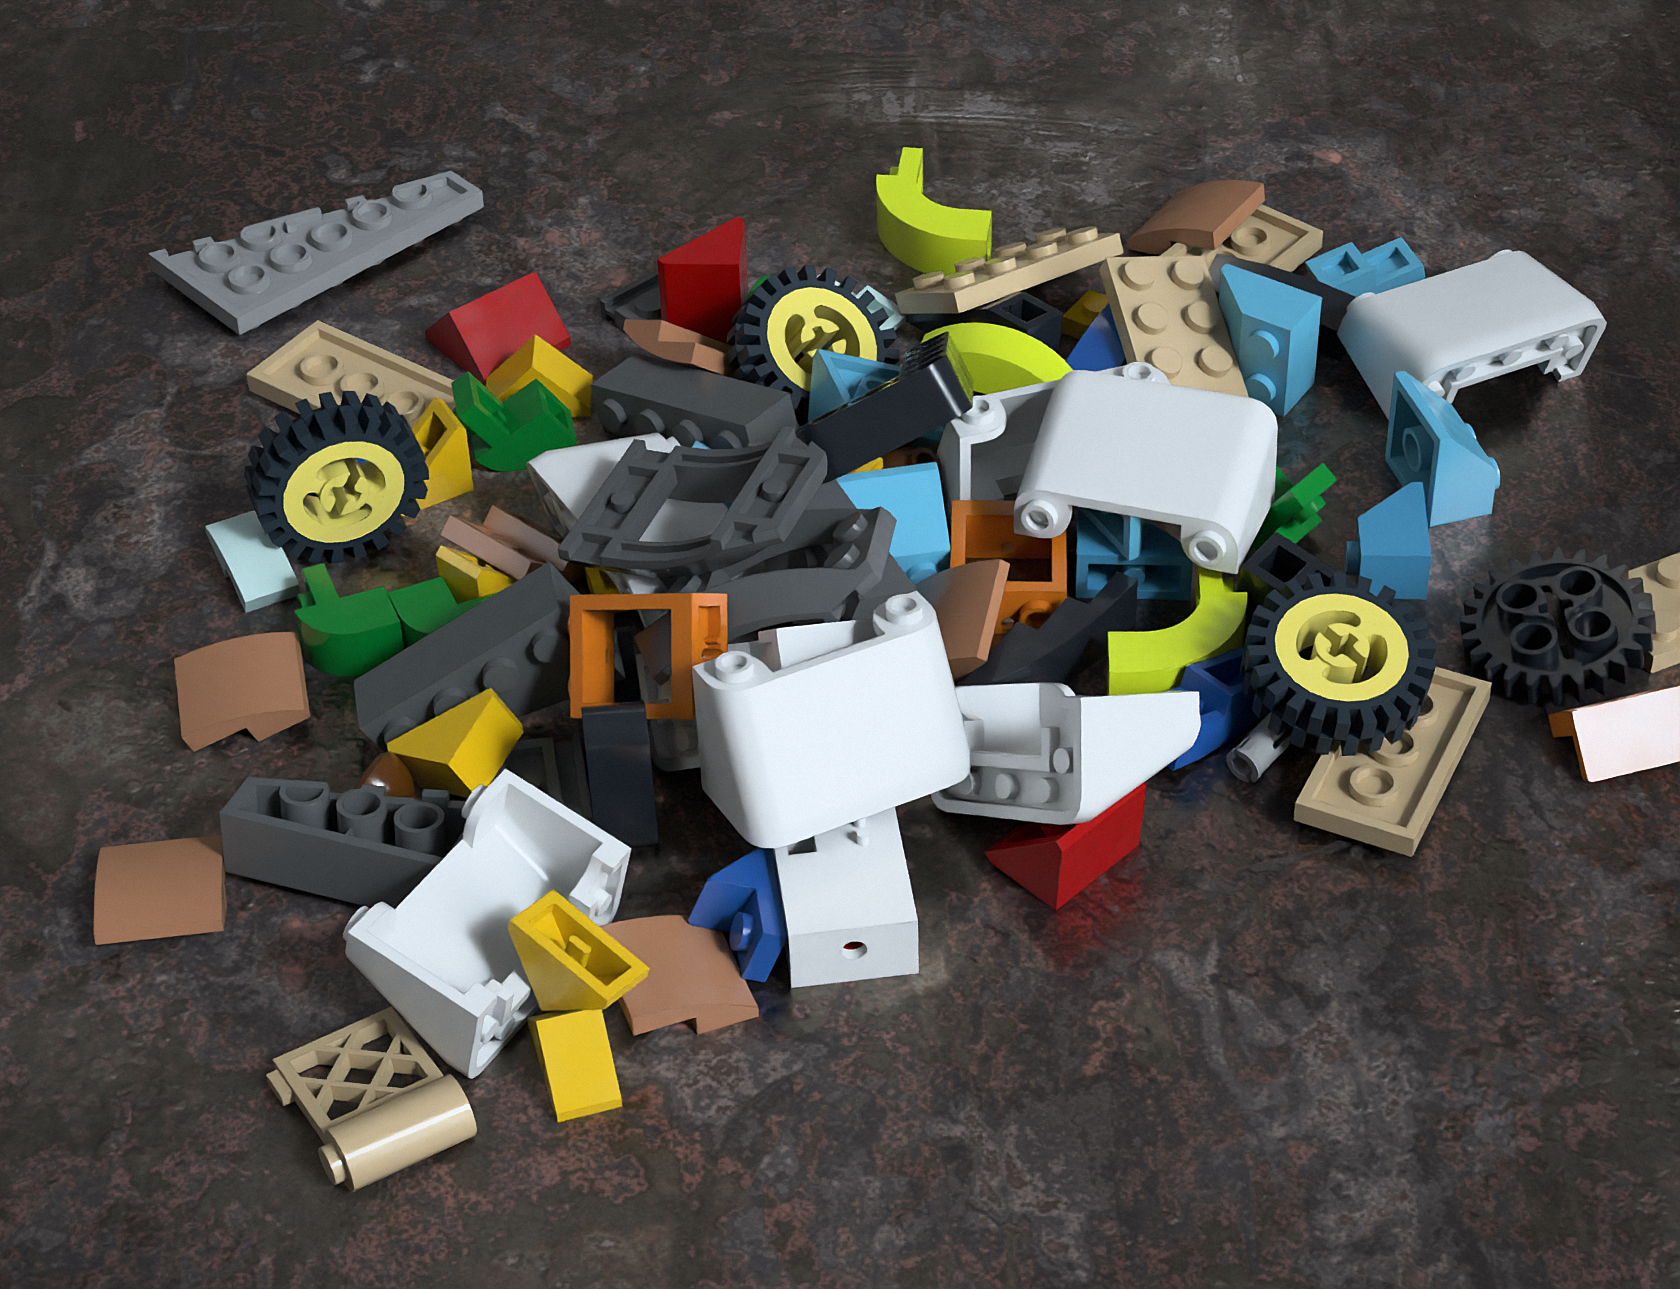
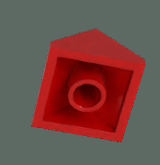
(706, 281)
(497, 325)
(1064, 859)

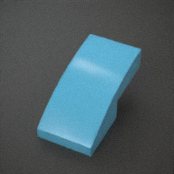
(1373, 271)

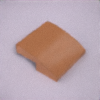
(1199, 216)
(680, 345)
(511, 543)
(966, 610)
(241, 685)
(159, 890)
(688, 976)

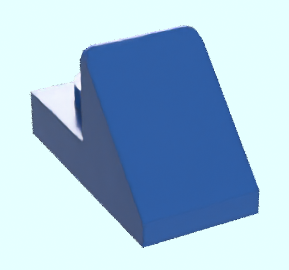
(749, 906)

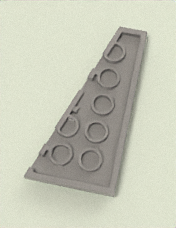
(308, 252)

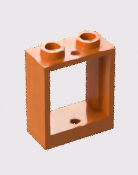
(987, 531)
(697, 628)

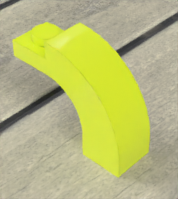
(922, 231)
(1003, 356)
(1159, 658)

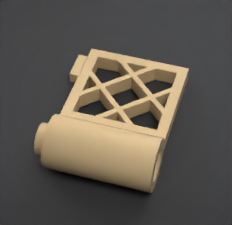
(391, 1123)

